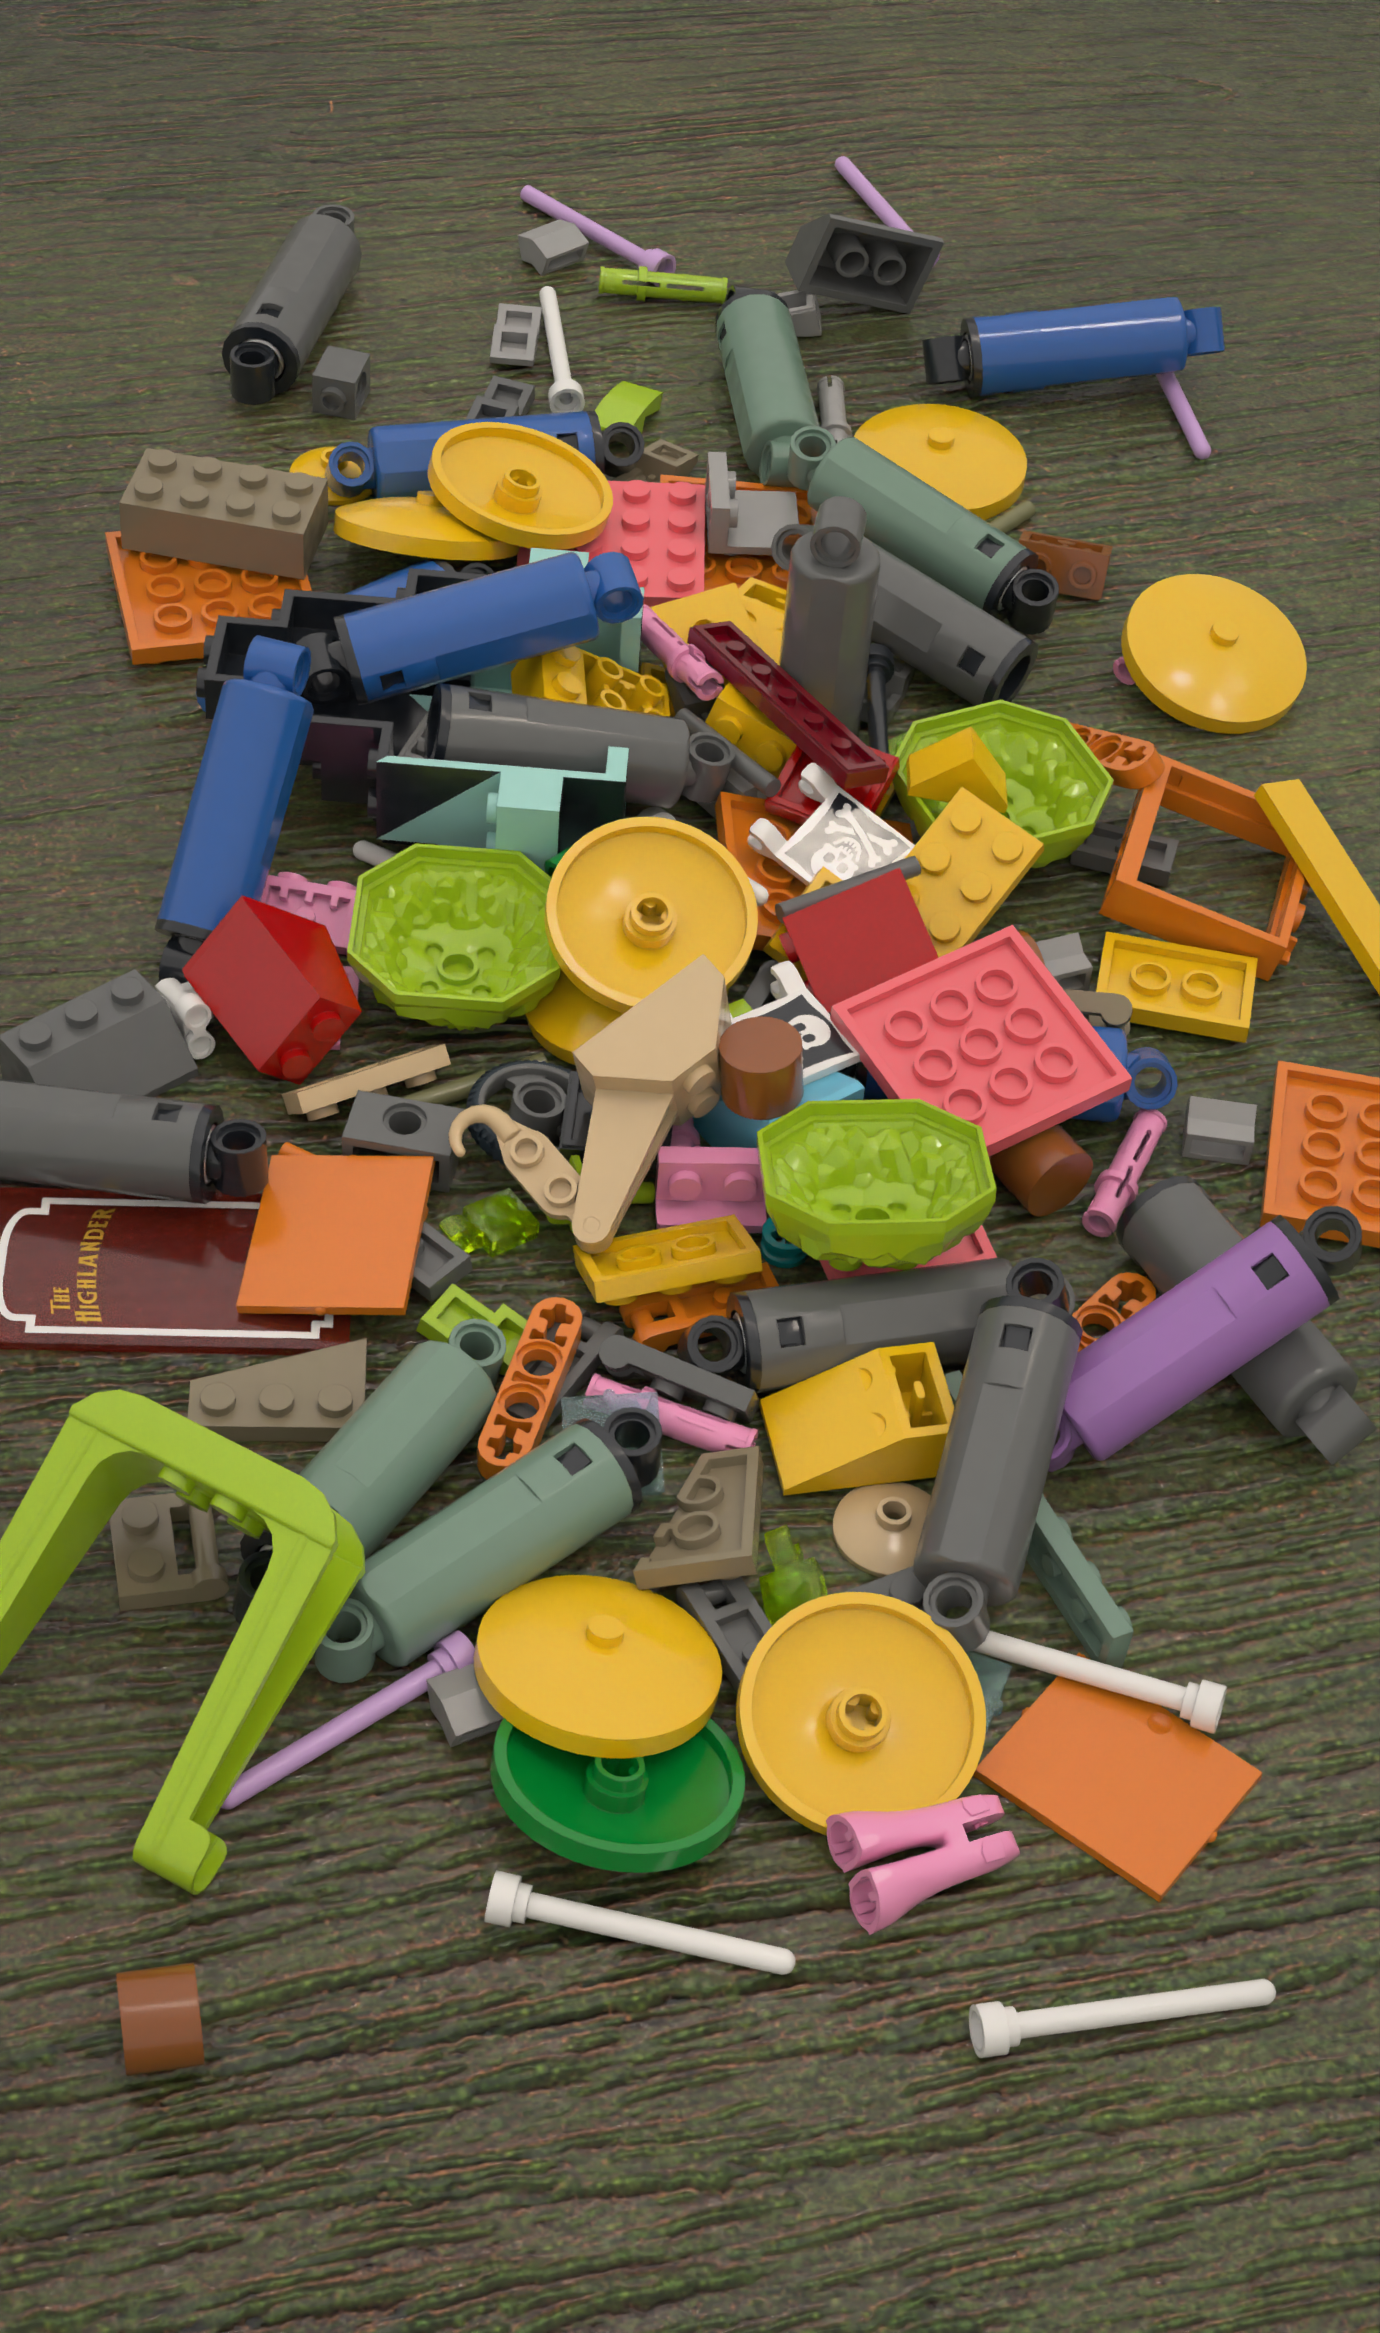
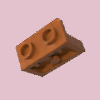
(1075, 564)

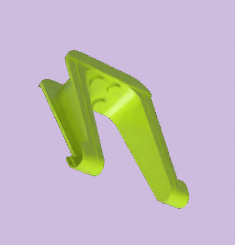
(100, 1457)

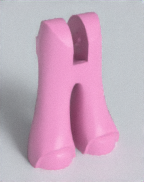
(891, 1890)

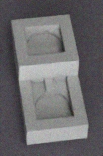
(516, 335)

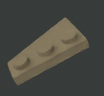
(284, 1398)
(714, 1524)

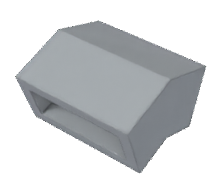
(553, 246)
(1067, 961)
(1218, 1130)
(461, 1706)

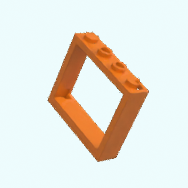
(1181, 921)

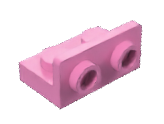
(321, 903)
(709, 1184)

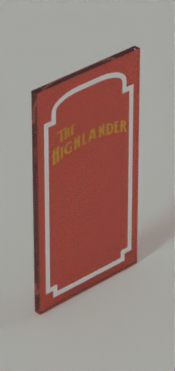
(138, 1277)

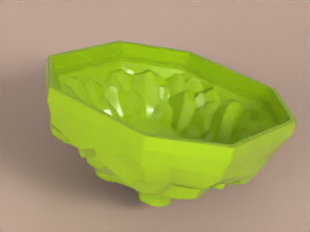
(1050, 772)
(453, 935)
(875, 1181)

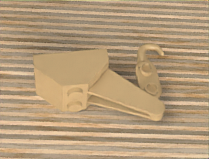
(640, 1078)

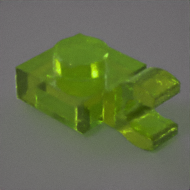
(492, 1223)
(794, 1578)

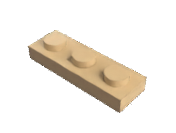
(322, 1097)

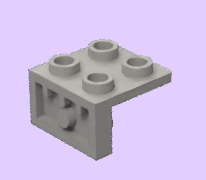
(742, 518)

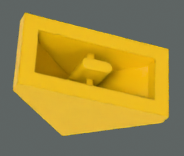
(955, 763)

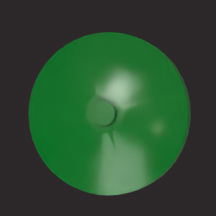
(621, 1811)

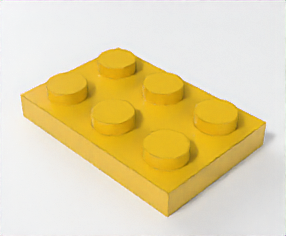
(968, 869)
(1180, 985)
(669, 1260)

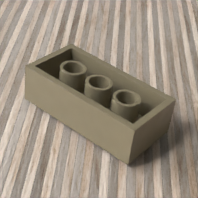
(224, 513)

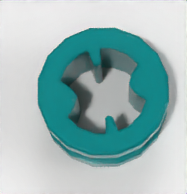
(779, 1253)

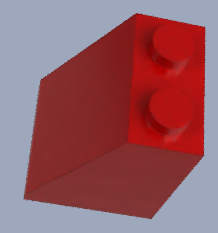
(858, 939)
(274, 987)

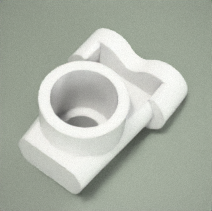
(190, 1015)

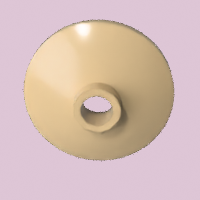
(868, 1534)

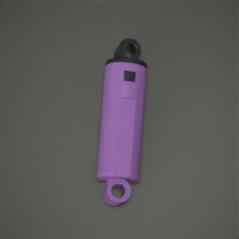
(1202, 1332)

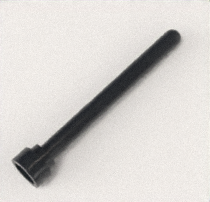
(879, 672)

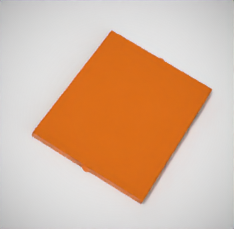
(336, 1235)
(1119, 1780)

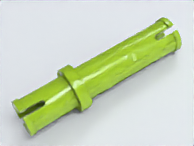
(611, 282)

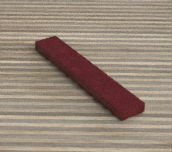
(788, 705)

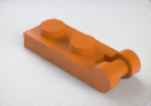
(684, 1308)

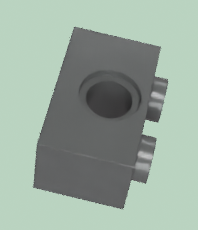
(403, 1128)

